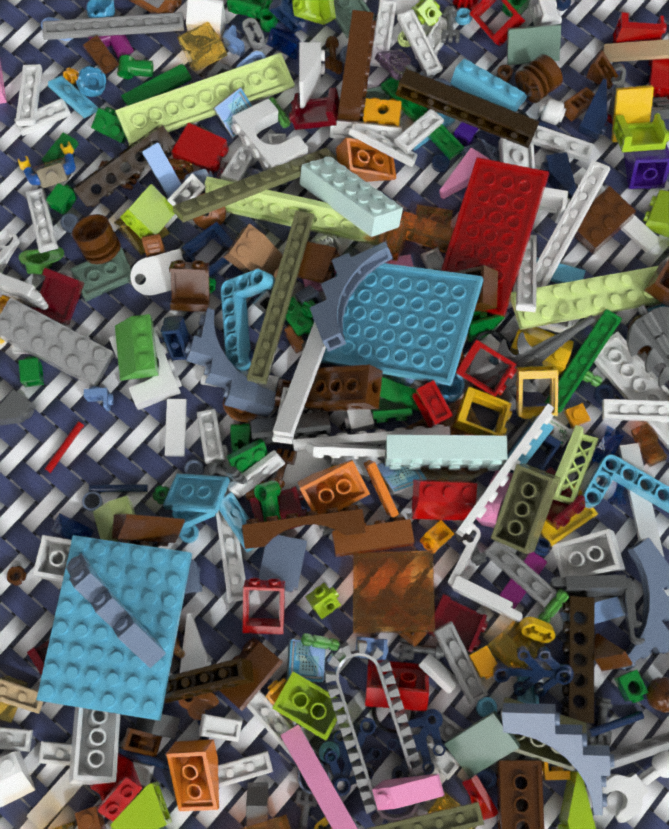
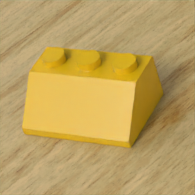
(537, 335)

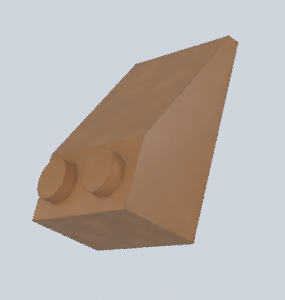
(254, 251)

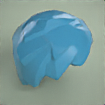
(100, 8)
(91, 81)
(454, 392)

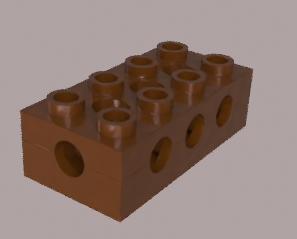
(355, 386)
(531, 792)

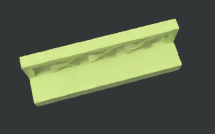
(567, 461)

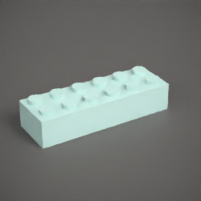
(351, 196)
(445, 451)

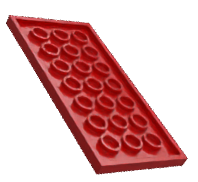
(496, 223)

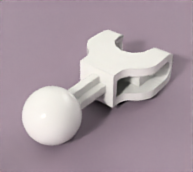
(634, 787)

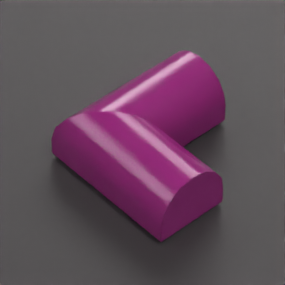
(119, 44)

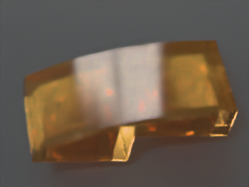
(648, 444)

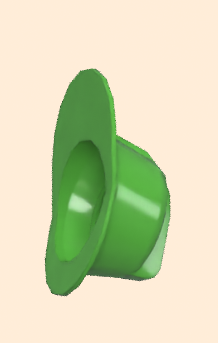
(36, 261)

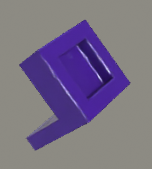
(465, 133)

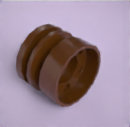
(539, 78)
(96, 239)

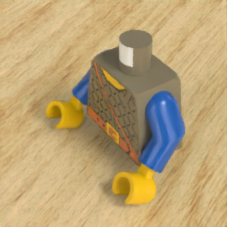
(51, 172)

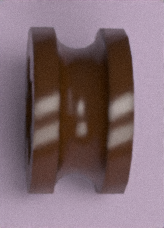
(504, 68)

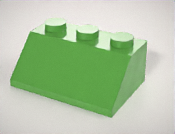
(136, 348)

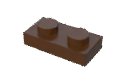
(100, 55)

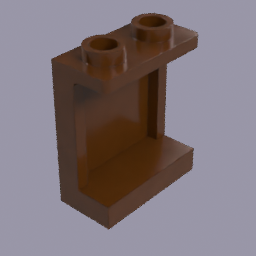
(318, 263)
(189, 286)

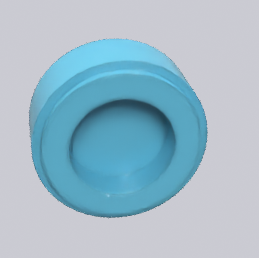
(189, 534)
(485, 706)

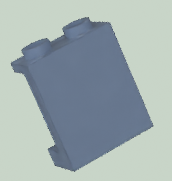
(284, 561)

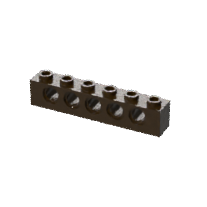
(113, 166)
(208, 679)
(585, 690)

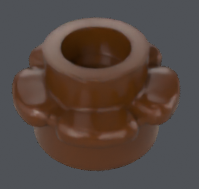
(21, 575)

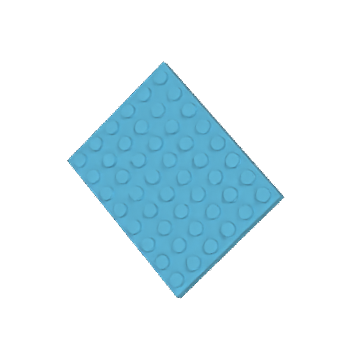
(408, 322)
(86, 659)

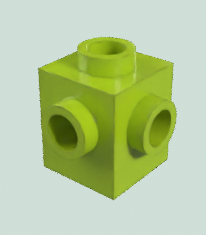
(427, 12)
(323, 600)

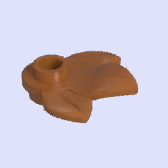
(199, 705)

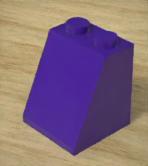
(647, 168)

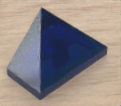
(284, 42)
(607, 444)
(68, 527)

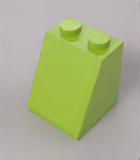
(658, 217)
(145, 811)

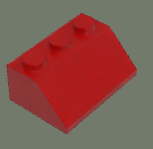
(443, 499)
(410, 681)

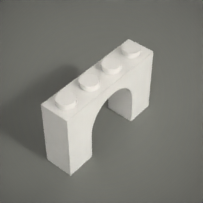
(251, 122)
(158, 387)

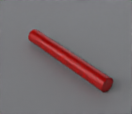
(64, 446)

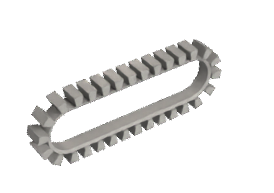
(350, 741)

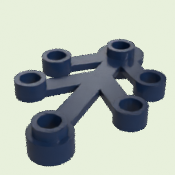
(534, 673)
(421, 742)
(344, 775)

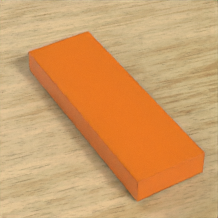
(381, 488)

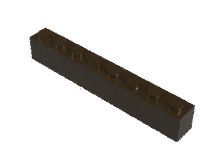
(467, 108)

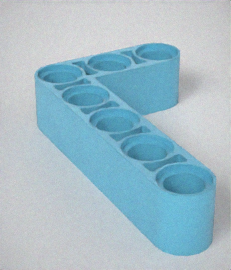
(235, 313)
(633, 484)

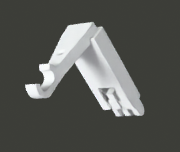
(15, 288)
(476, 592)

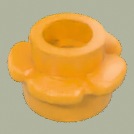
(71, 75)

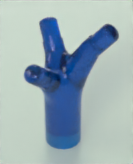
(618, 494)

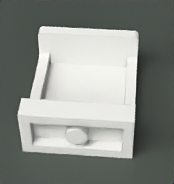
(554, 202)

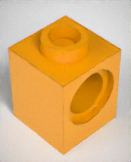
(483, 662)

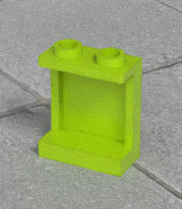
(315, 10)
(641, 136)
(148, 213)

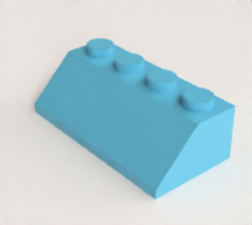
(485, 85)

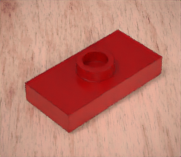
(478, 793)

